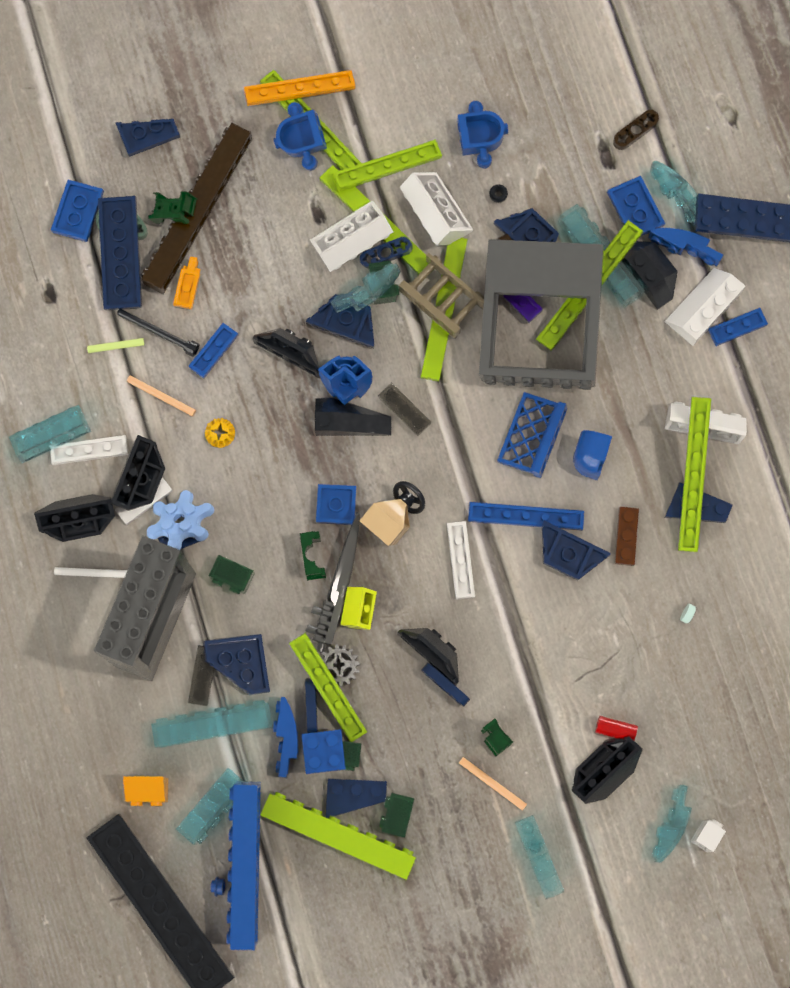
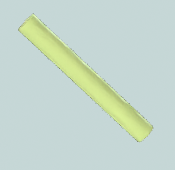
(115, 345)

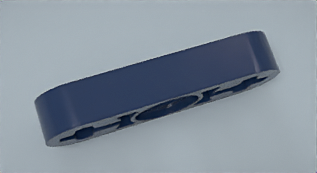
(396, 242)
(445, 684)
(311, 706)

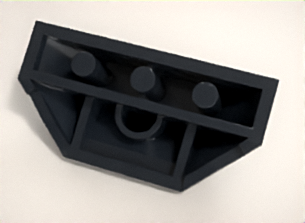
(653, 270)
(290, 348)
(139, 476)
(75, 517)
(434, 650)
(606, 769)

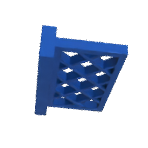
(548, 439)

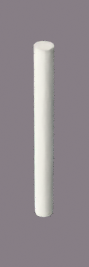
(90, 572)

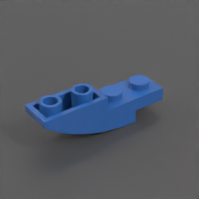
(678, 240)
(285, 729)

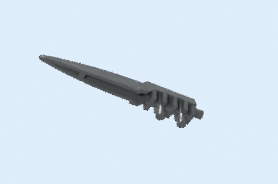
(336, 595)

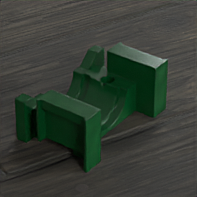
(173, 208)
(311, 570)
(497, 739)

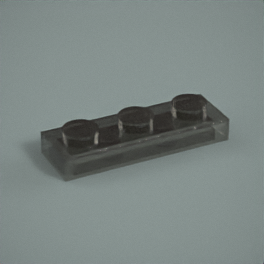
(404, 409)
(201, 680)

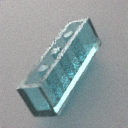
(49, 434)
(209, 809)

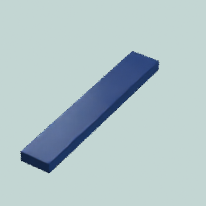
(525, 515)

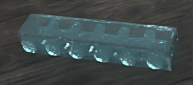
(582, 230)
(212, 725)

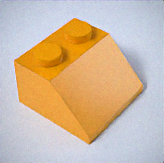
(145, 789)

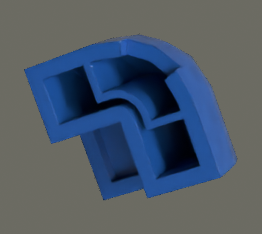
(346, 378)
(591, 453)

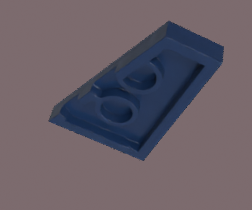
(146, 135)
(712, 508)
(352, 795)

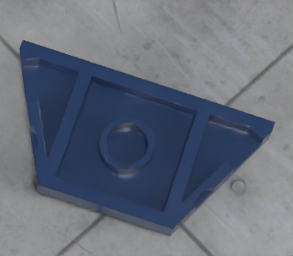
(527, 227)
(347, 323)
(568, 552)

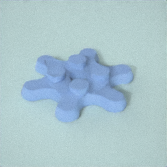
(187, 528)

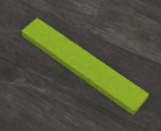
(387, 165)
(328, 687)

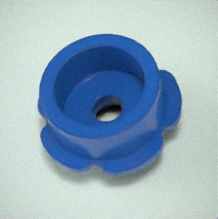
(218, 886)

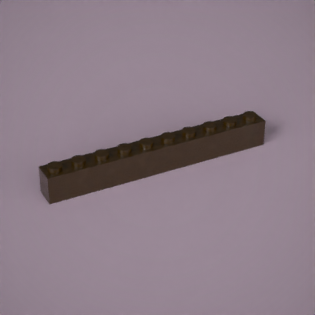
(207, 191)

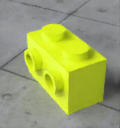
(358, 608)

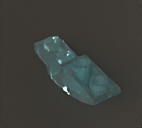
(675, 185)
(374, 286)
(671, 833)
(539, 857)

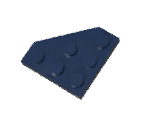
(240, 661)

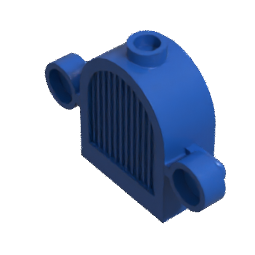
(480, 133)
(301, 135)

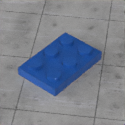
(636, 204)
(77, 210)

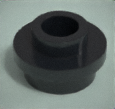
(498, 188)

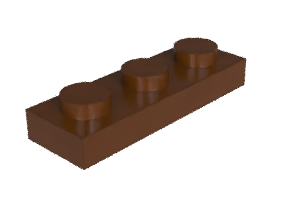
(626, 536)

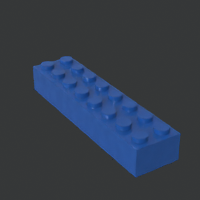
(245, 865)

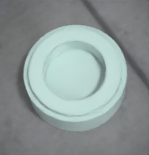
(688, 613)

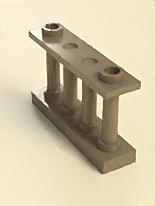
(438, 313)

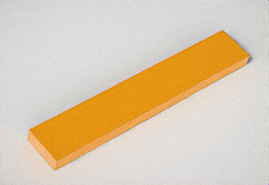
(299, 88)

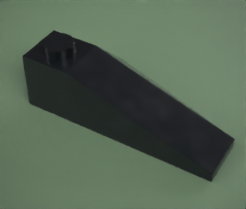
(337, 419)

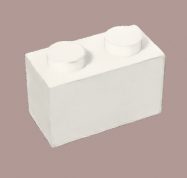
(708, 835)

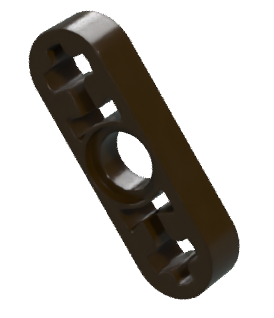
(637, 122)

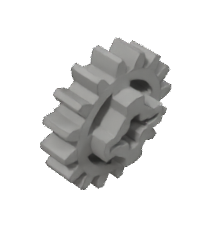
(348, 664)

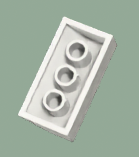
(435, 208)
(351, 236)
(705, 305)
(722, 426)

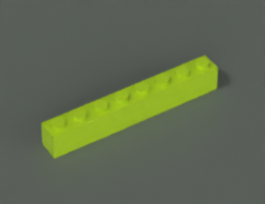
(338, 836)

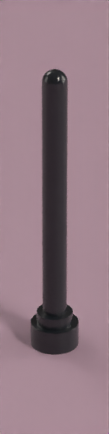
(190, 347)

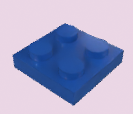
(336, 504)
(323, 751)

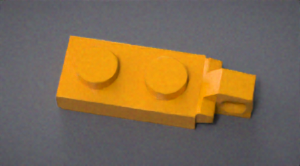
(187, 285)

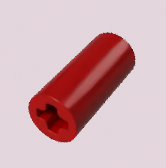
(615, 728)

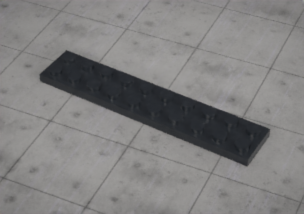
(159, 905)

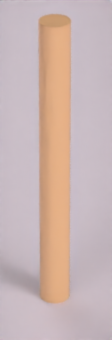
(160, 395)
(492, 783)

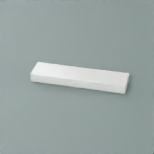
(89, 450)
(460, 560)

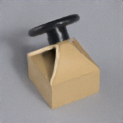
(390, 518)

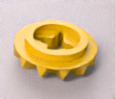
(225, 439)

